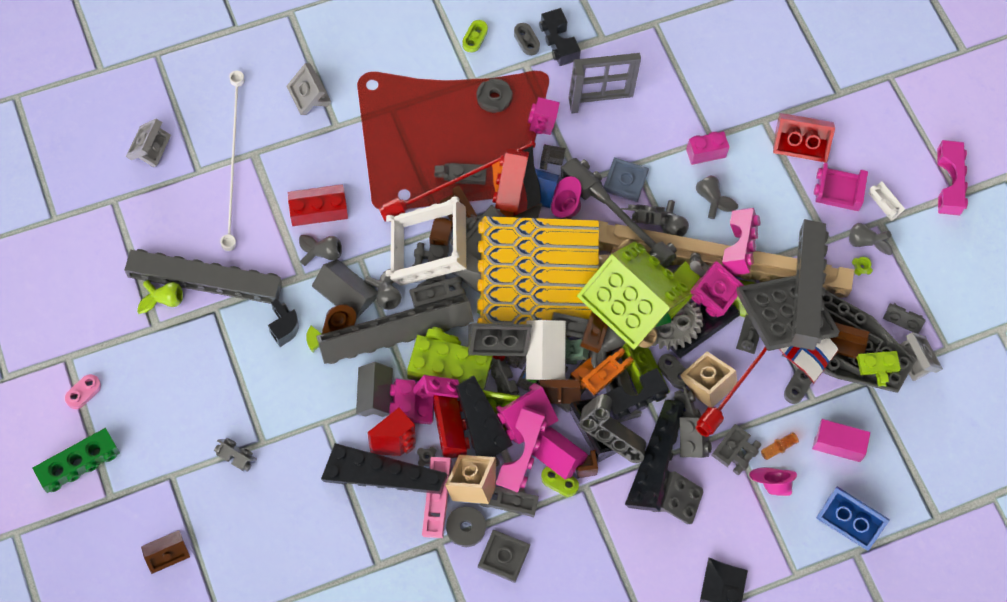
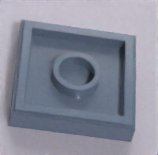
(626, 179)

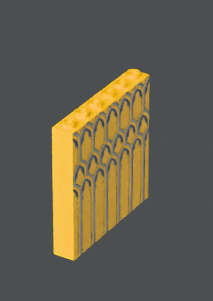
(534, 268)

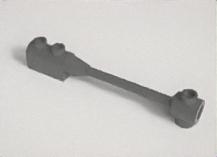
(593, 187)

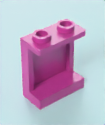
(840, 188)
(534, 399)

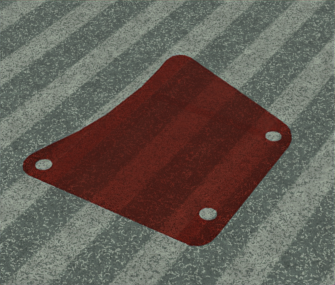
(431, 123)

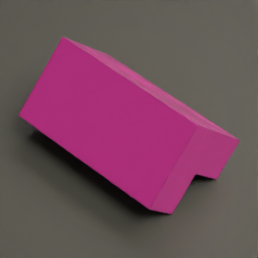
(841, 440)
(559, 453)

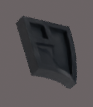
(723, 582)

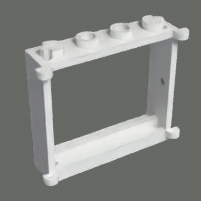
(434, 268)

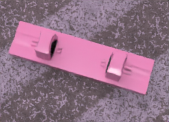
(436, 503)

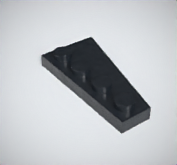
(710, 327)
(483, 424)

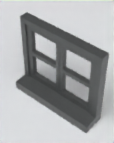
(578, 73)

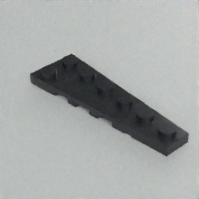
(370, 469)
(648, 488)

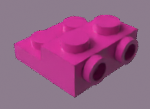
(716, 290)
(416, 407)

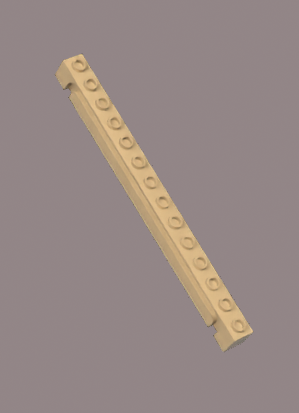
(765, 266)

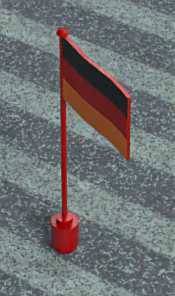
(529, 197)

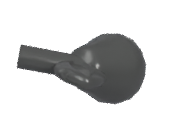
(710, 190)
(676, 224)
(863, 236)
(328, 248)
(387, 295)
(610, 342)

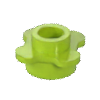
(865, 261)

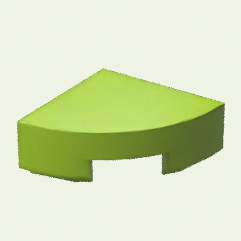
(312, 339)

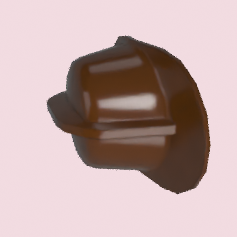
(339, 318)

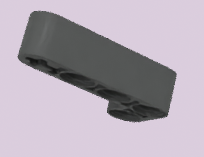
(598, 423)

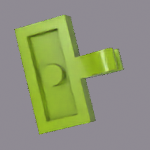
(879, 364)

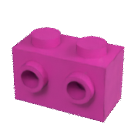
(543, 116)
(707, 147)

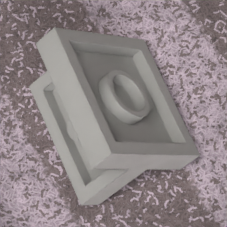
(307, 90)
(149, 143)
(921, 351)

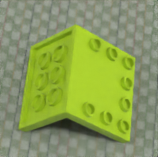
(632, 293)

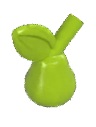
(169, 295)

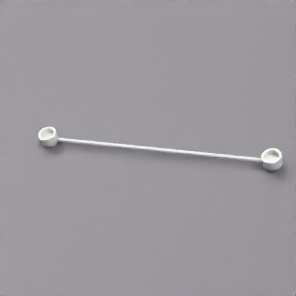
(228, 241)

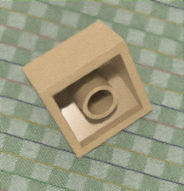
(709, 379)
(472, 479)

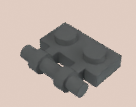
(435, 252)
(731, 446)

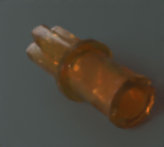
(779, 446)

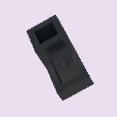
(286, 326)

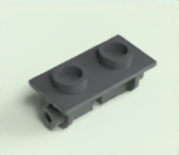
(899, 316)
(748, 337)
(501, 373)
(687, 398)
(242, 456)

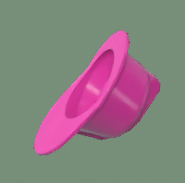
(567, 198)
(775, 481)

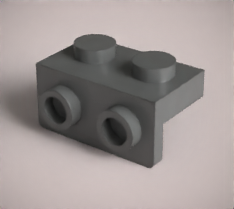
(691, 442)

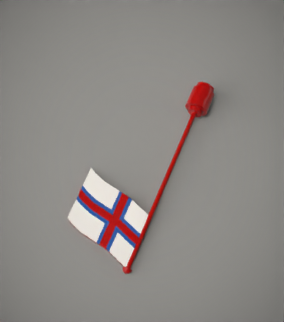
(810, 361)

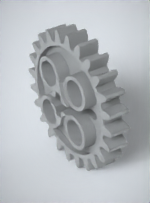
(677, 334)

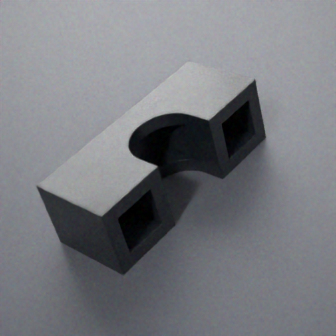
(563, 49)
(653, 390)

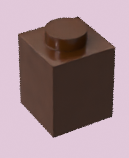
(441, 231)

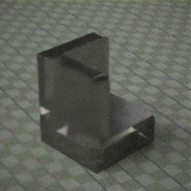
(552, 155)

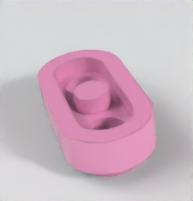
(83, 391)

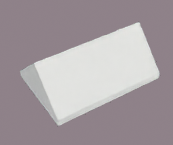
(546, 350)

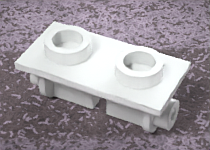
(886, 200)

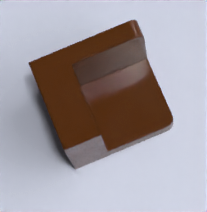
(589, 468)

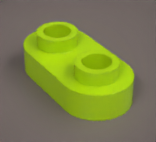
(474, 37)
(437, 333)
(558, 483)

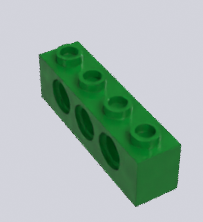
(64, 460)

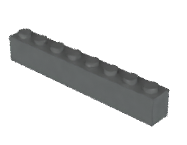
(203, 276)
(808, 285)
(394, 329)

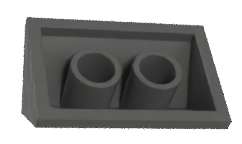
(344, 287)
(498, 339)

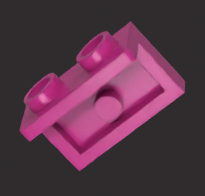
(435, 385)

